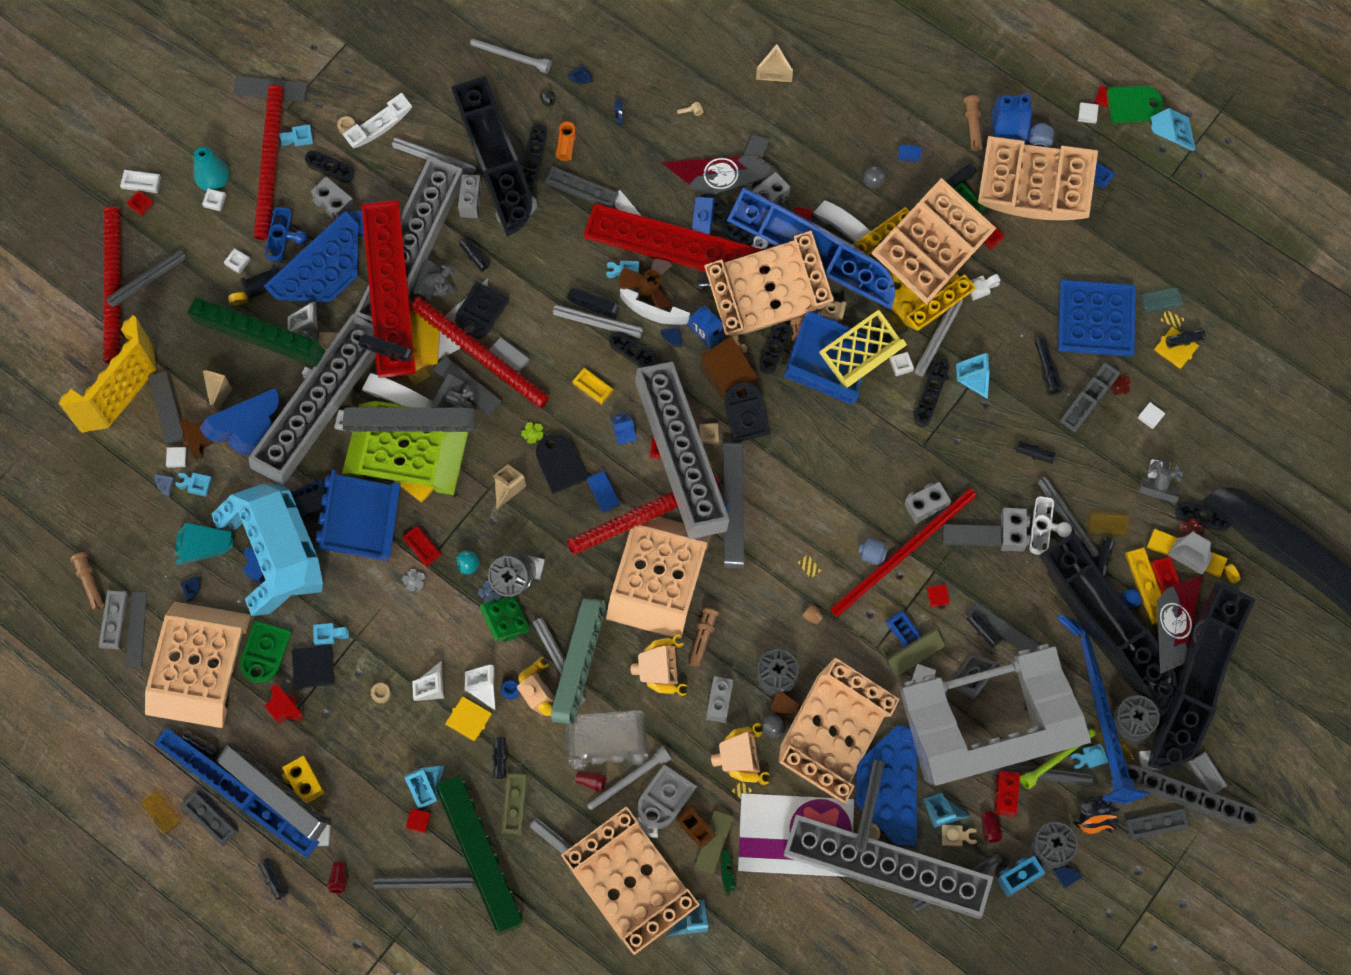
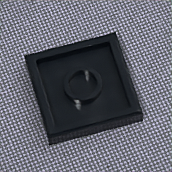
(312, 667)

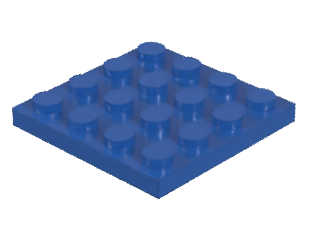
(1096, 318)

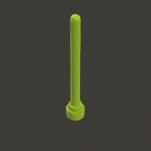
(1030, 778)

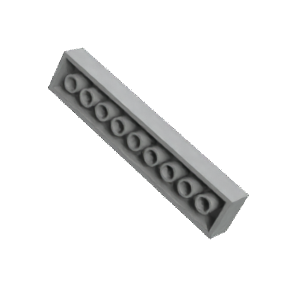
(422, 220)
(313, 403)
(681, 450)
(889, 867)

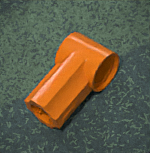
(566, 142)

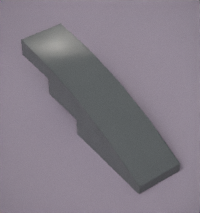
(1090, 397)

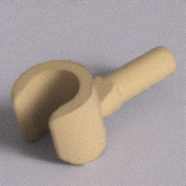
(695, 107)

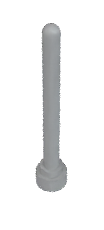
(542, 64)
(659, 757)

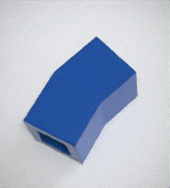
(909, 153)

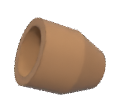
(812, 614)

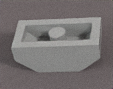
(1192, 552)

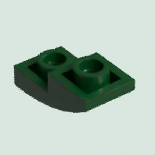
(727, 877)

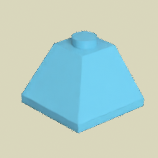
(1173, 127)

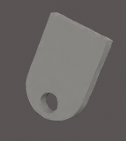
(665, 797)

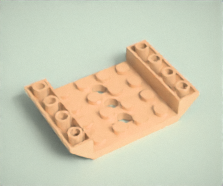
(742, 293)
(652, 599)
(187, 690)
(855, 709)
(619, 852)

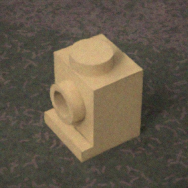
(837, 313)

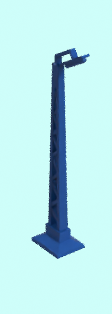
(1123, 787)

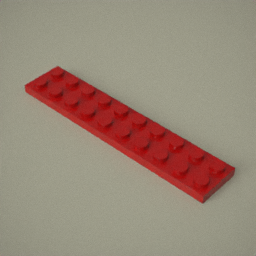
(661, 239)
(388, 283)

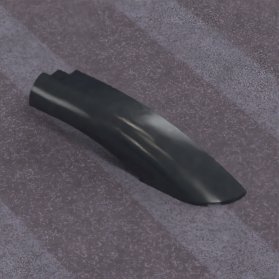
(494, 153)
(1285, 542)
(1109, 621)
(1200, 677)

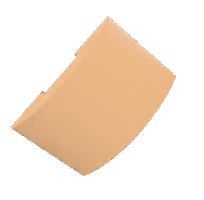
(1037, 180)
(933, 241)

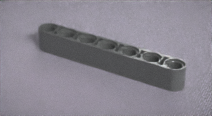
(409, 419)
(734, 498)
(272, 791)
(1199, 795)

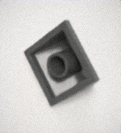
(973, 665)

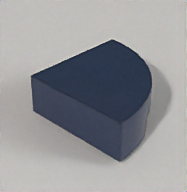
(580, 76)
(618, 112)
(672, 336)
(191, 588)
(1066, 876)

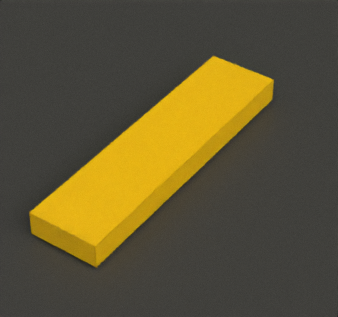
(1164, 542)
(1145, 582)

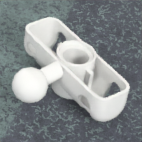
(1042, 536)

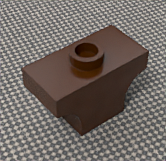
(194, 438)
(695, 826)

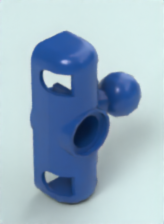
(278, 244)

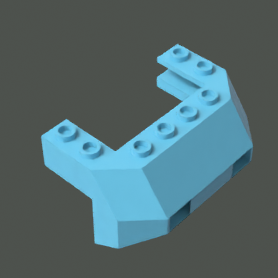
(277, 541)

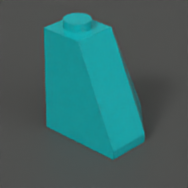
(201, 543)

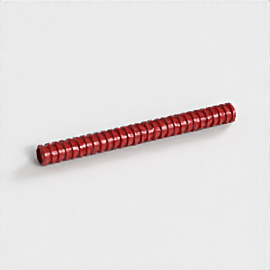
(268, 162)
(111, 282)
(479, 352)
(624, 522)

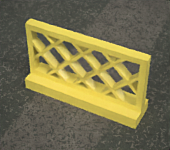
(875, 359)

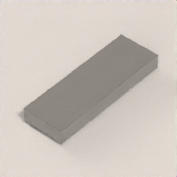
(113, 619)

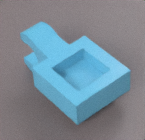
(300, 136)
(326, 633)

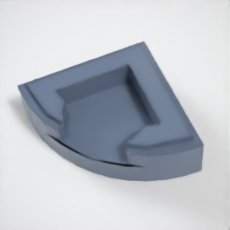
(164, 484)

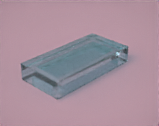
(1161, 300)

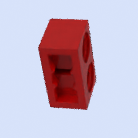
(1006, 794)

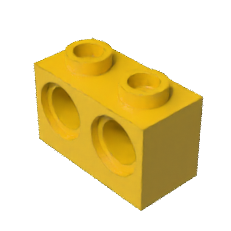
(306, 778)

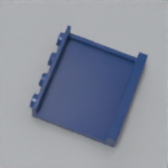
(809, 367)
(358, 517)

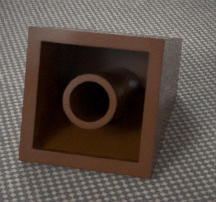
(726, 367)

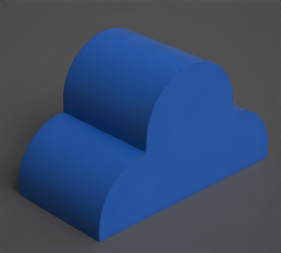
(243, 423)

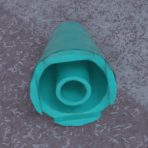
(209, 169)

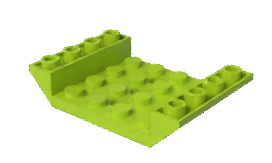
(429, 458)

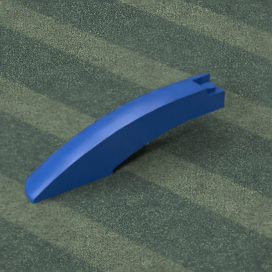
(839, 258)

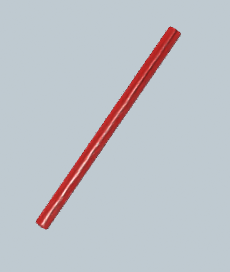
(903, 552)

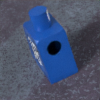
(704, 324)

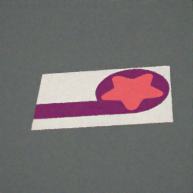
(768, 824)

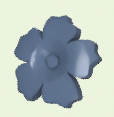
(488, 593)

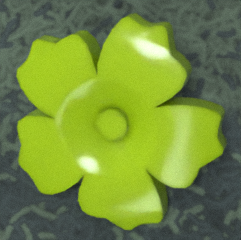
(532, 432)

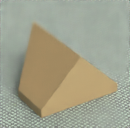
(775, 67)
(217, 389)
(507, 484)

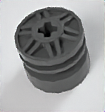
(521, 569)
(767, 677)
(1132, 729)
(1043, 849)

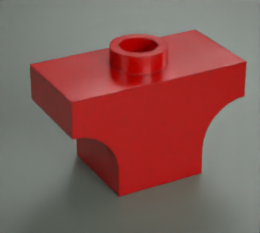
(282, 706)

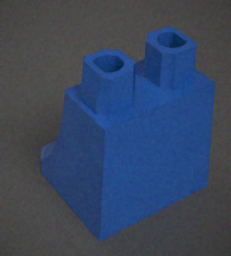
(1012, 117)

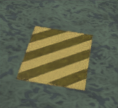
(1172, 319)
(809, 566)
(742, 788)

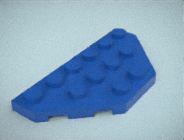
(322, 267)
(897, 794)

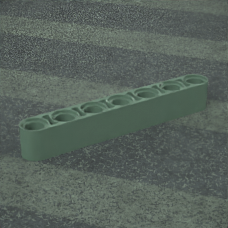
(578, 661)

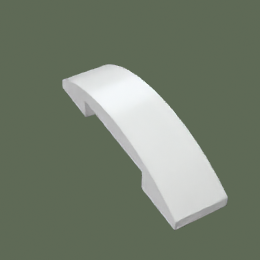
(378, 124)
(841, 220)
(675, 317)
(394, 392)

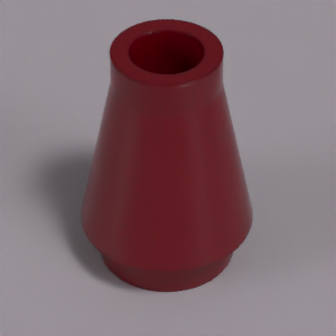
(592, 780)
(991, 831)
(337, 880)

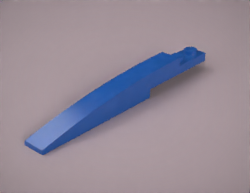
(235, 792)

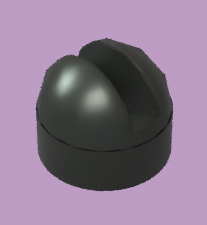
(548, 98)

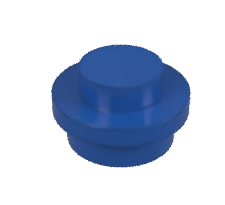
(1131, 598)
(509, 689)

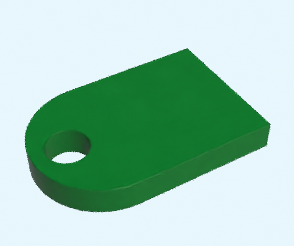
(1132, 104)
(264, 650)

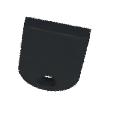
(481, 310)
(746, 414)
(560, 464)

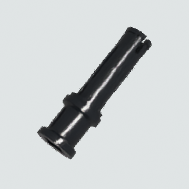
(1050, 374)

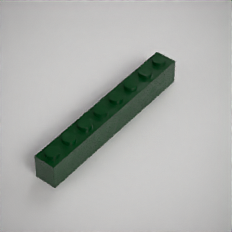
(256, 332)
(478, 855)

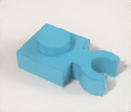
(632, 265)
(197, 484)
(1092, 756)

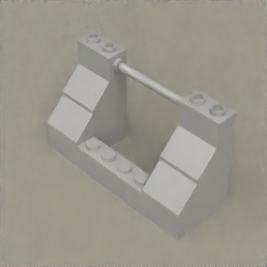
(1050, 705)

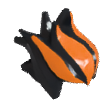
(1096, 816)

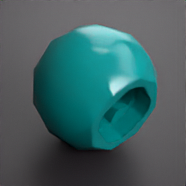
(467, 562)

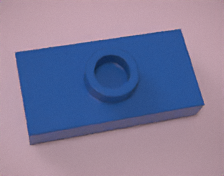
(703, 215)

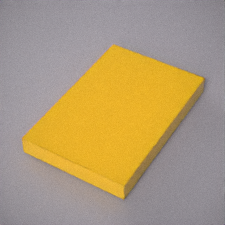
(425, 340)

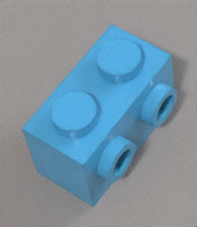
(1020, 876)

